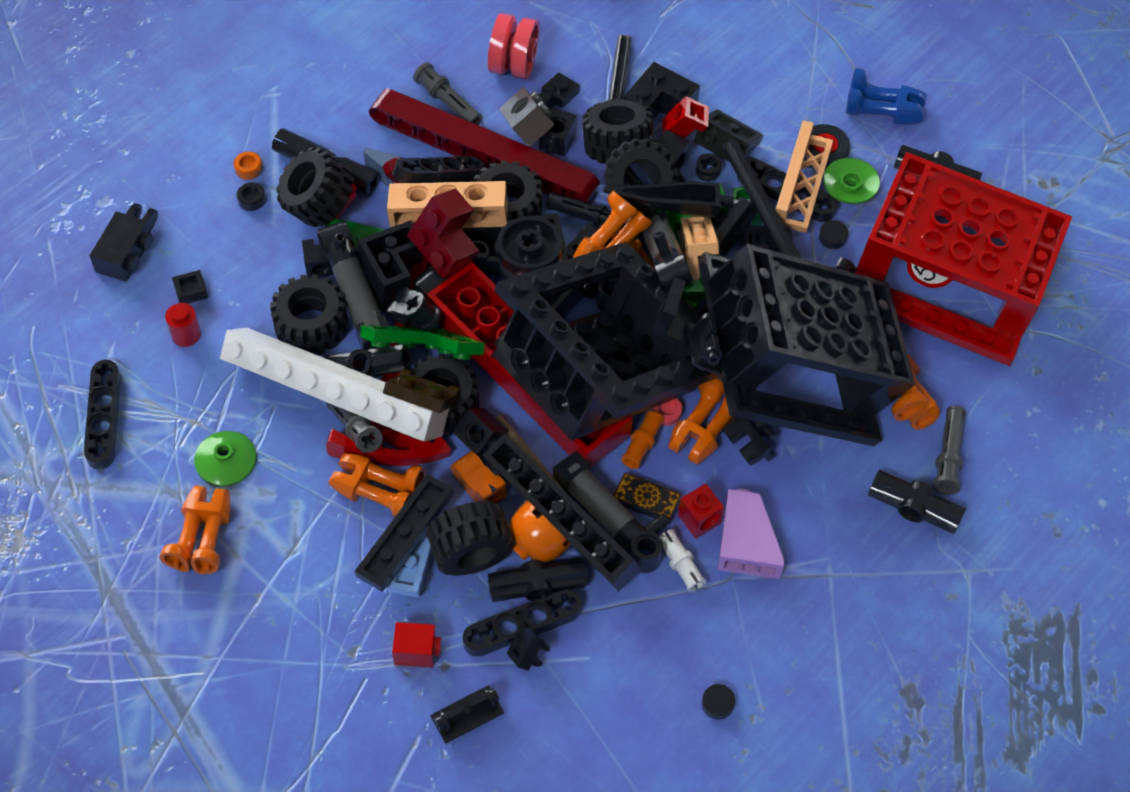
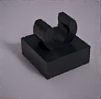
(525, 648)

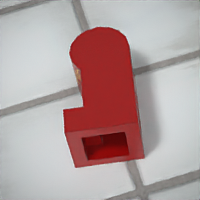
(686, 117)

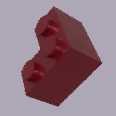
(440, 233)

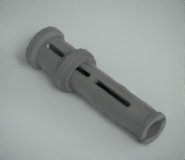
(440, 88)
(358, 429)
(949, 461)

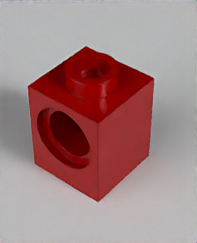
(700, 511)

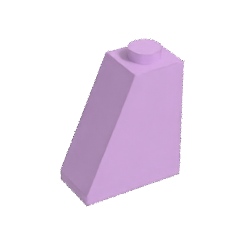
(748, 537)

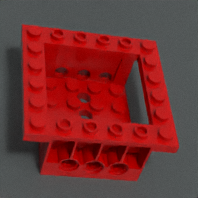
(1009, 272)

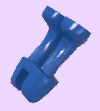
(904, 106)

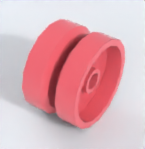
(513, 46)

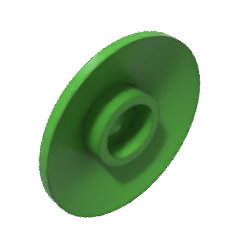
(851, 181)
(225, 469)

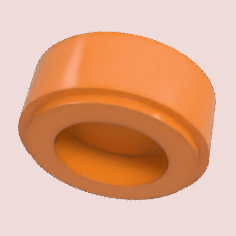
(248, 165)

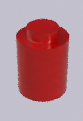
(183, 324)

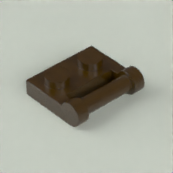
(422, 391)

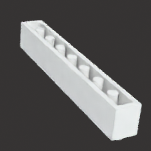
(329, 382)

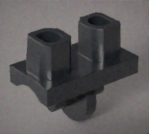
(757, 447)

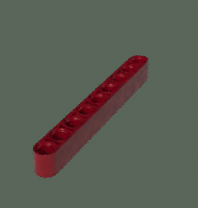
(468, 139)

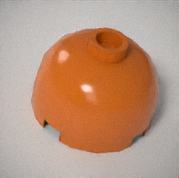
(535, 535)

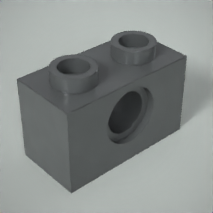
(527, 115)

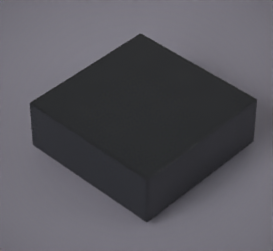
(190, 287)

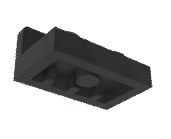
(724, 127)

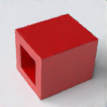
(415, 644)

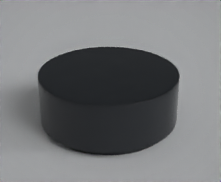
(251, 196)
(833, 234)
(718, 701)

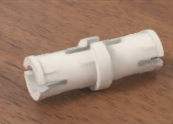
(682, 561)

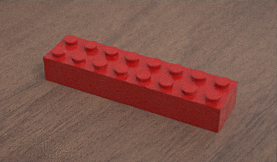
(478, 312)

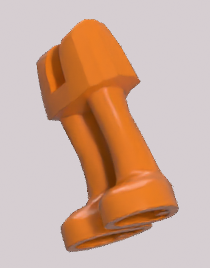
(620, 213)
(711, 394)
(916, 404)
(364, 470)
(199, 511)

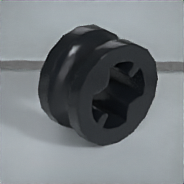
(713, 172)

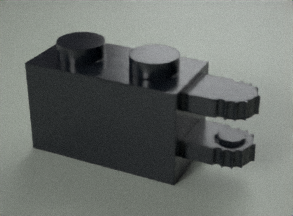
(123, 243)

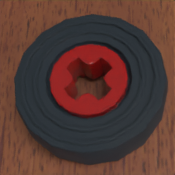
(840, 146)

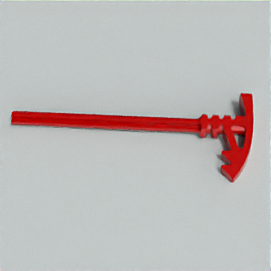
(411, 449)

